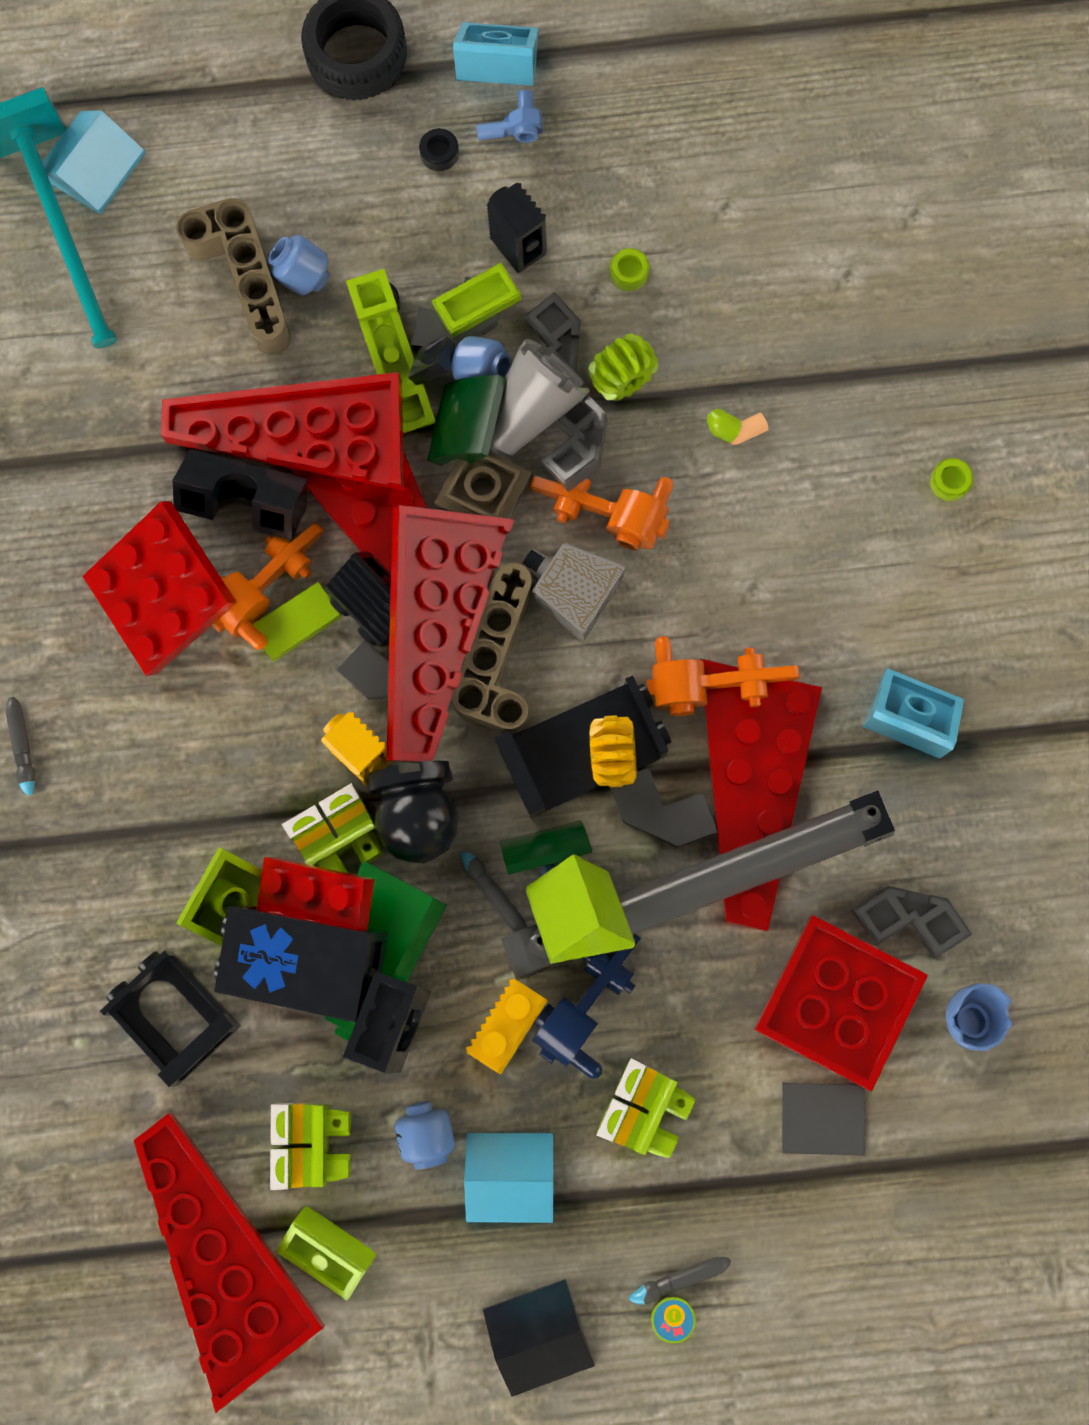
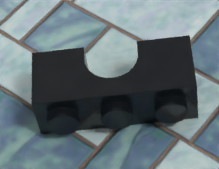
(212, 481)

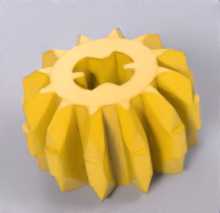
(613, 751)

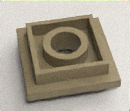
(507, 477)

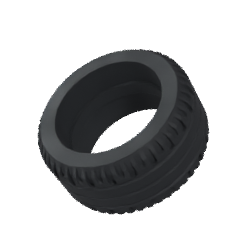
(358, 79)

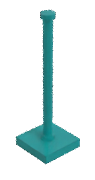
(23, 125)

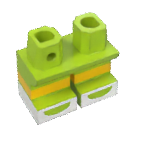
(351, 822)
(640, 1129)
(307, 1164)

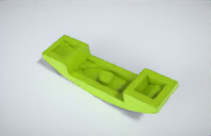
(389, 343)

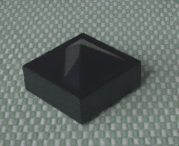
(432, 361)

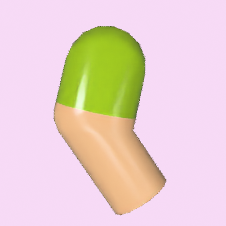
(733, 429)

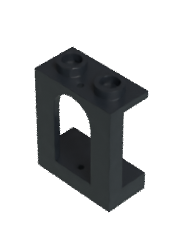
(126, 1011)
(379, 1031)

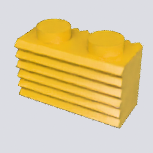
(355, 745)
(506, 1026)

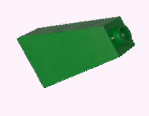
(409, 920)

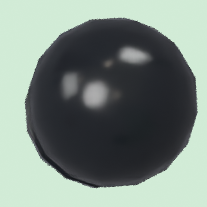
(415, 814)

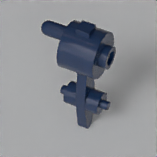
(568, 1026)

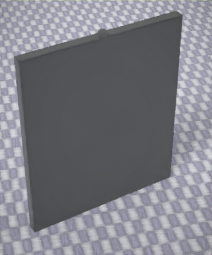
(823, 1119)

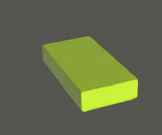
(476, 300)
(297, 621)

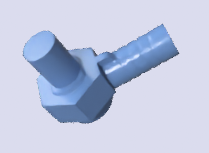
(522, 123)

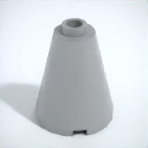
(534, 397)

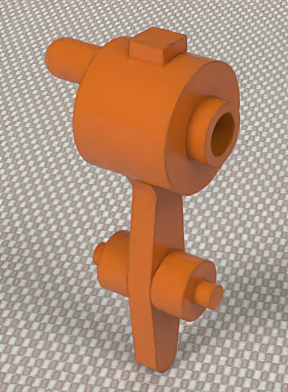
(634, 519)
(250, 600)
(682, 684)

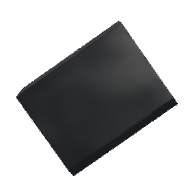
(537, 1338)

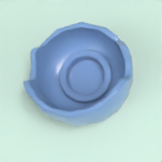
(978, 1016)

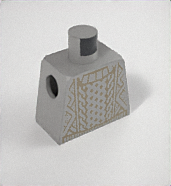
(574, 586)

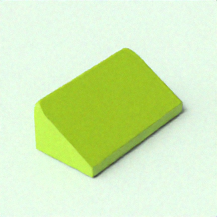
(326, 1252)

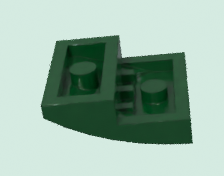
(466, 419)
(545, 847)

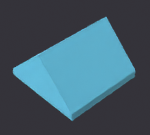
(496, 53)
(92, 159)
(915, 714)
(509, 1177)

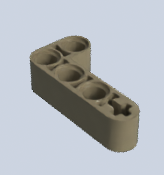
(249, 276)
(500, 645)

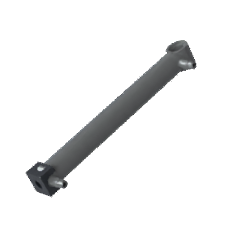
(728, 874)

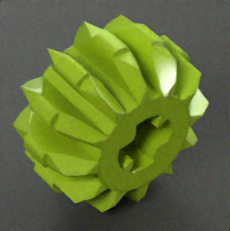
(623, 367)

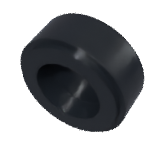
(439, 149)

